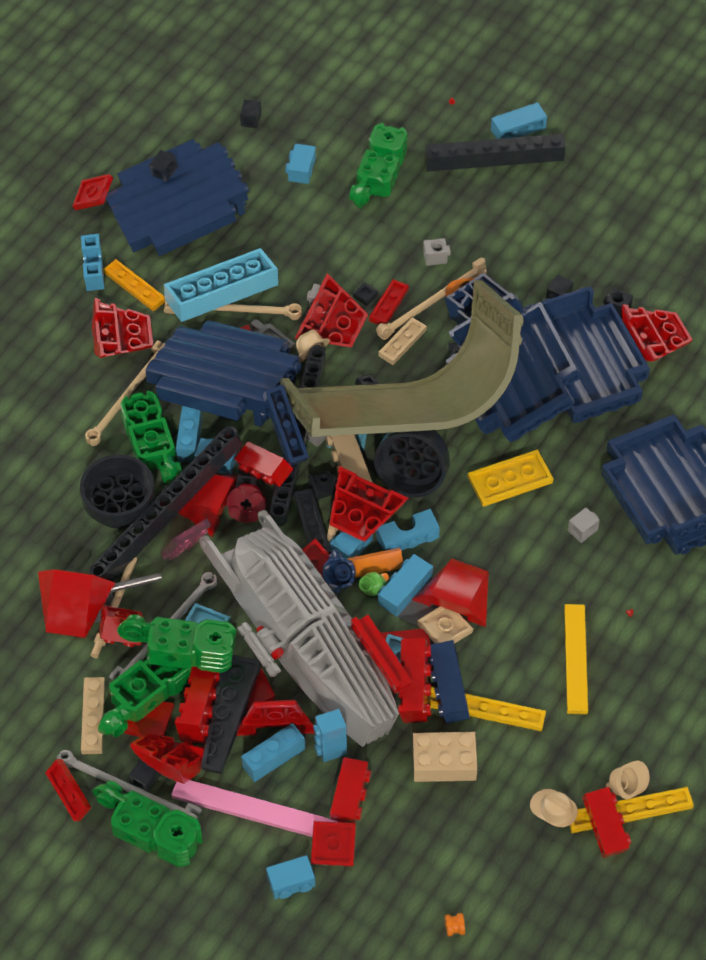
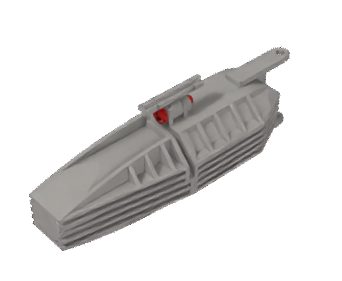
(304, 629)

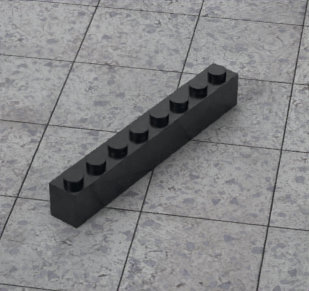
(495, 152)

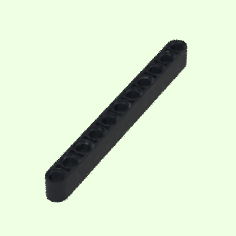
(286, 490)
(167, 505)

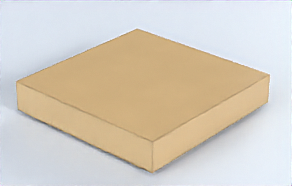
(444, 625)

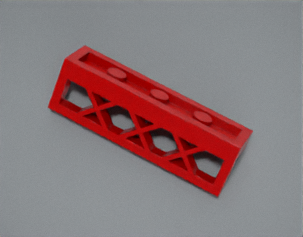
(381, 653)

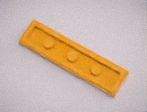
(134, 285)

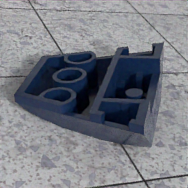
(460, 302)

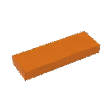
(377, 562)

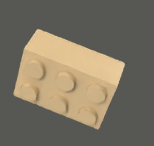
(444, 756)

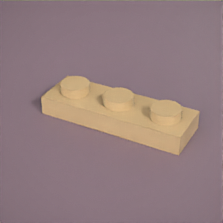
(402, 341)

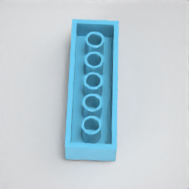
(221, 284)

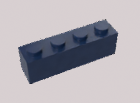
(285, 425)
(449, 682)

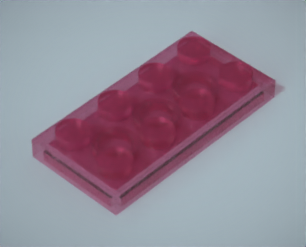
(185, 540)

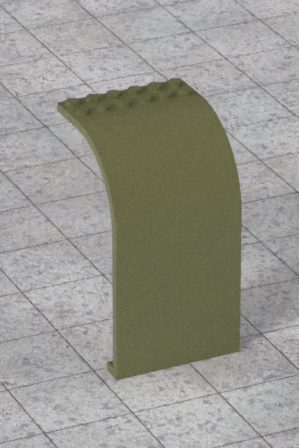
(437, 402)

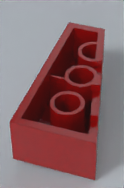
(414, 698)
(198, 706)

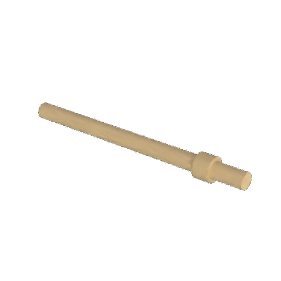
(115, 603)

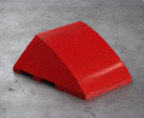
(334, 315)
(119, 330)
(655, 332)
(210, 501)
(362, 505)
(458, 589)
(72, 601)
(275, 714)
(168, 757)

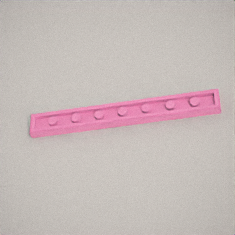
(247, 807)

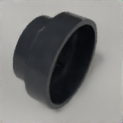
(398, 471)
(112, 473)

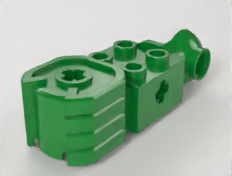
(380, 164)
(150, 434)
(183, 642)
(140, 692)
(150, 824)

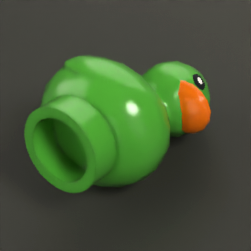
(373, 582)

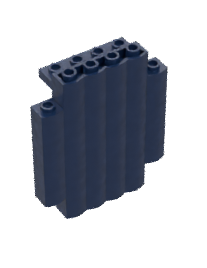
(184, 208)
(602, 351)
(221, 369)
(539, 379)
(662, 482)

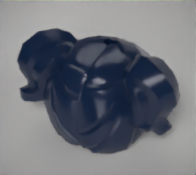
(334, 571)

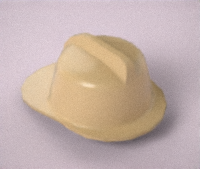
(307, 341)
(629, 779)
(554, 807)

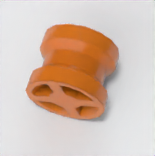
(454, 924)

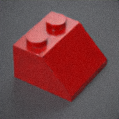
(109, 622)

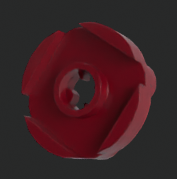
(238, 495)

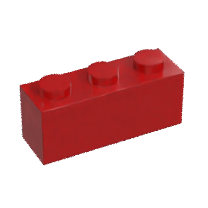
(263, 464)
(350, 791)
(606, 822)

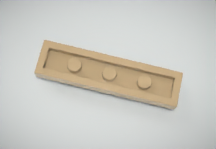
(92, 713)

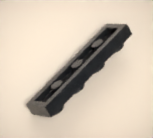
(311, 518)

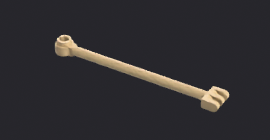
(292, 311)
(385, 330)
(93, 436)

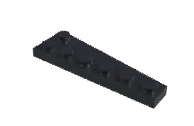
(228, 711)

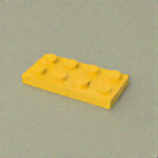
(510, 478)

